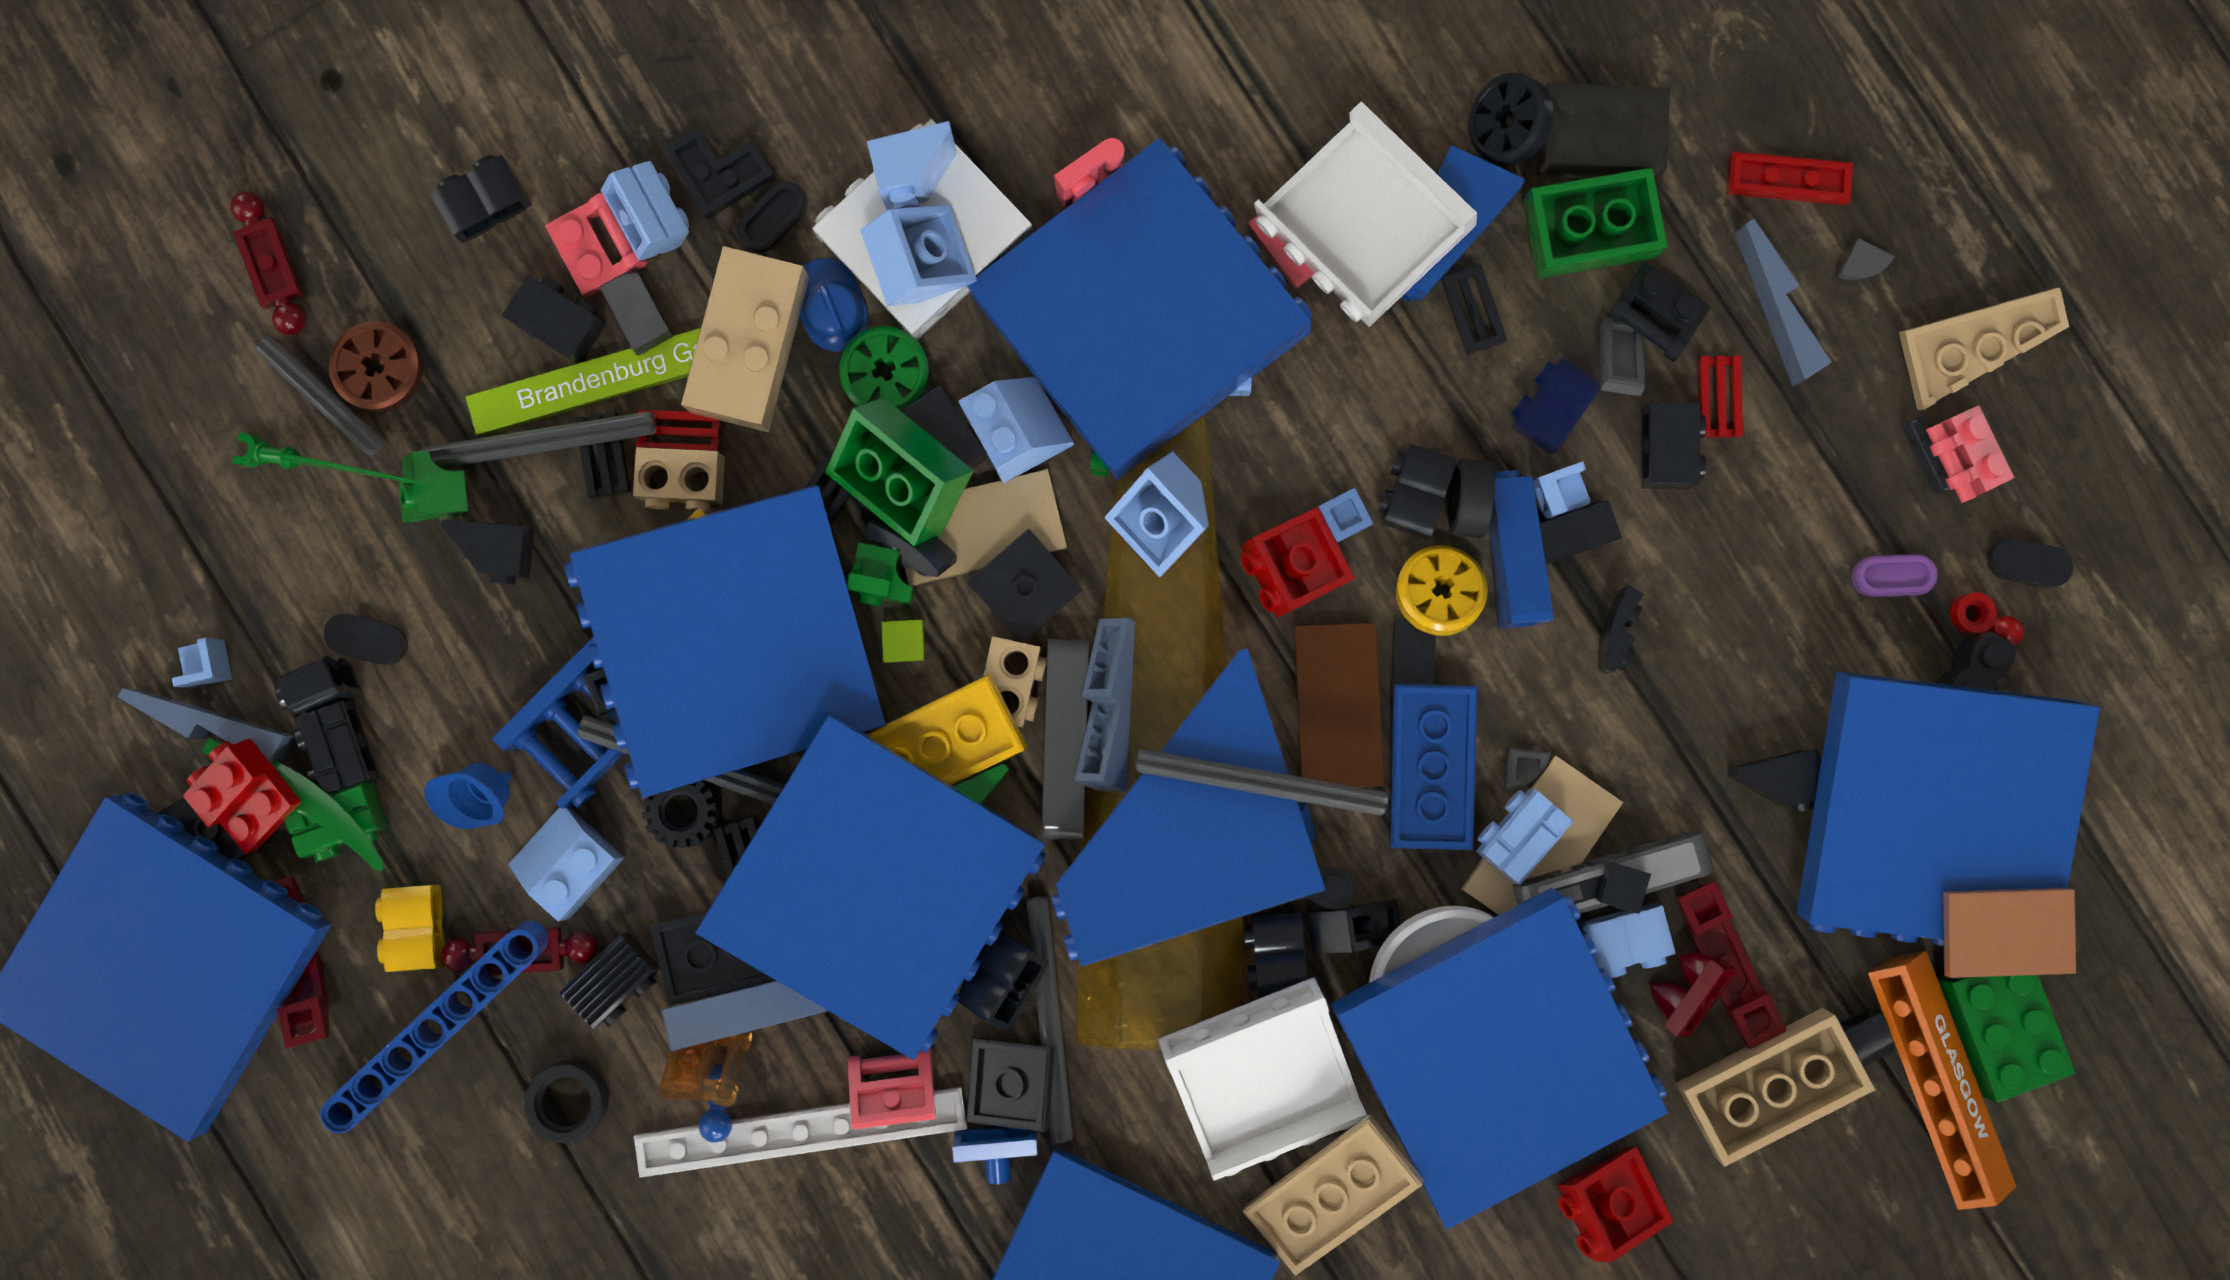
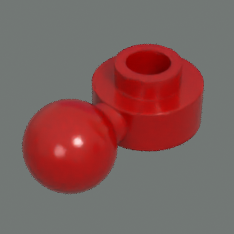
(1984, 618)

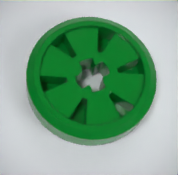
(893, 348)

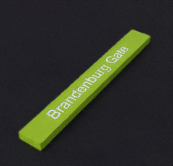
(581, 385)

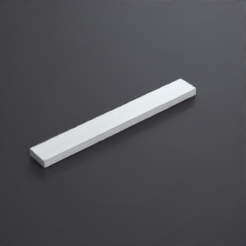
(785, 1135)

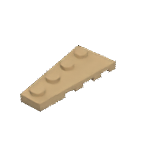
(1965, 346)

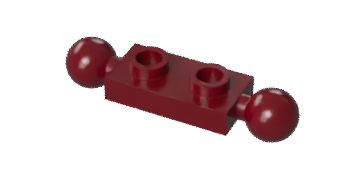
(268, 263)
(579, 948)

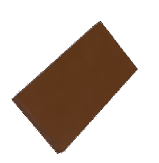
(1339, 704)

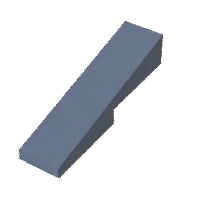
(1773, 282)
(1109, 689)
(197, 722)
(734, 1014)

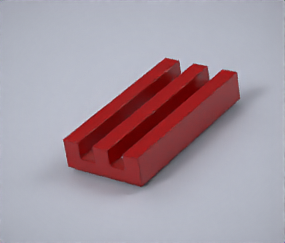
(1735, 391)
(682, 416)

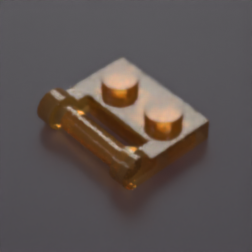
(690, 1068)

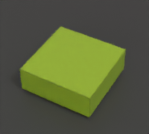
(903, 641)

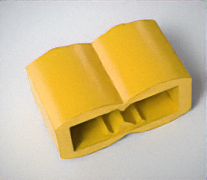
(411, 928)

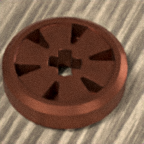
(351, 373)

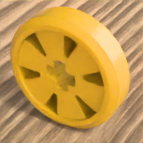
(1449, 567)

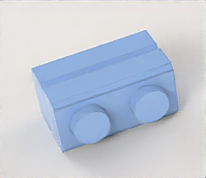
(645, 210)
(1523, 835)

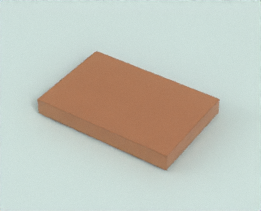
(2009, 932)

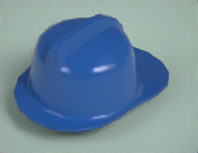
(832, 305)
(469, 796)

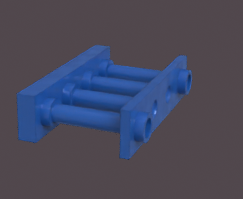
(550, 705)

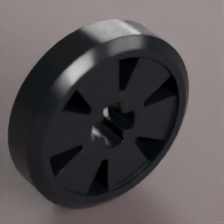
(1532, 121)

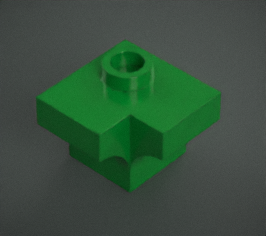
(422, 502)
(878, 577)

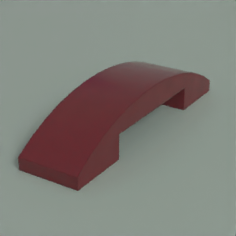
(1714, 936)
(305, 1010)

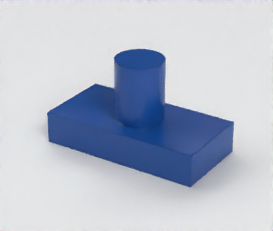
(994, 1146)

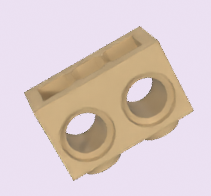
(680, 467)
(1020, 684)

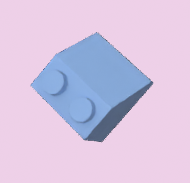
(911, 164)
(917, 253)
(1015, 425)
(564, 863)

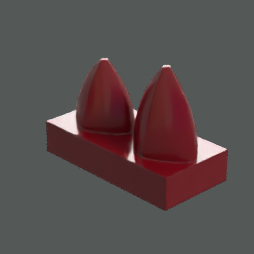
(1688, 1008)

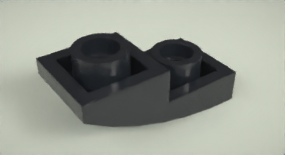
(927, 558)
(1614, 641)

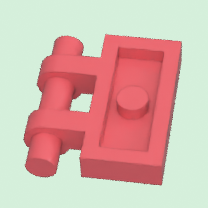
(1969, 454)

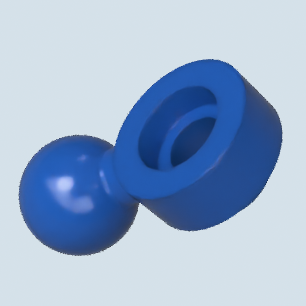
(716, 1123)

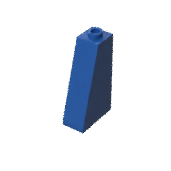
(1486, 190)
(1518, 554)

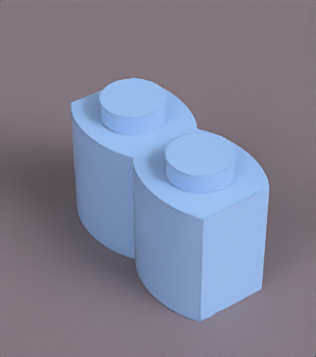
(1630, 939)

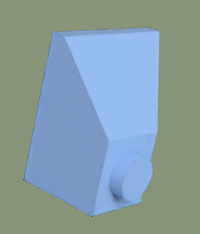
(1161, 513)

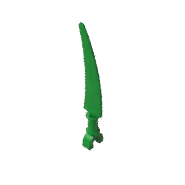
(287, 457)
(324, 811)

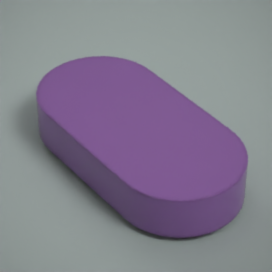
(1894, 575)

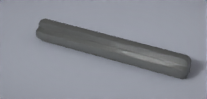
(320, 395)

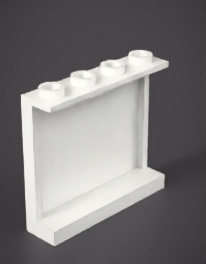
(982, 213)
(1366, 217)
(1263, 1078)

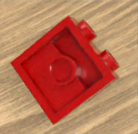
(1295, 563)
(241, 794)
(1613, 1205)

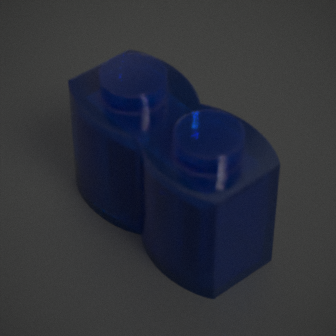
(1555, 406)

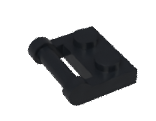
(1664, 303)

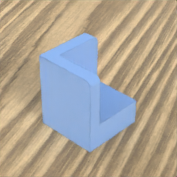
(1561, 491)
(203, 664)

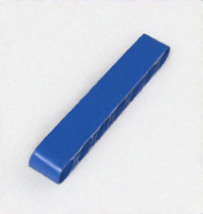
(420, 1040)

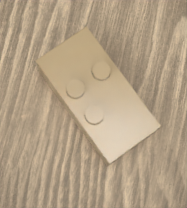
(745, 339)
(1775, 1087)

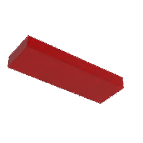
(1789, 178)

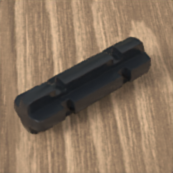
(1930, 465)

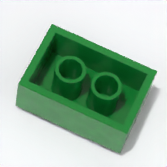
(1594, 223)
(898, 471)
(2007, 1033)

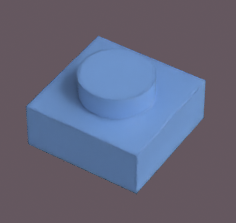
(1345, 515)

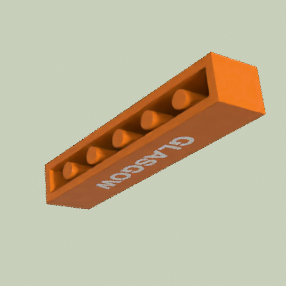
(1942, 1081)

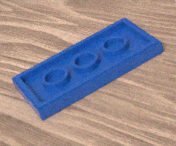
(1433, 766)

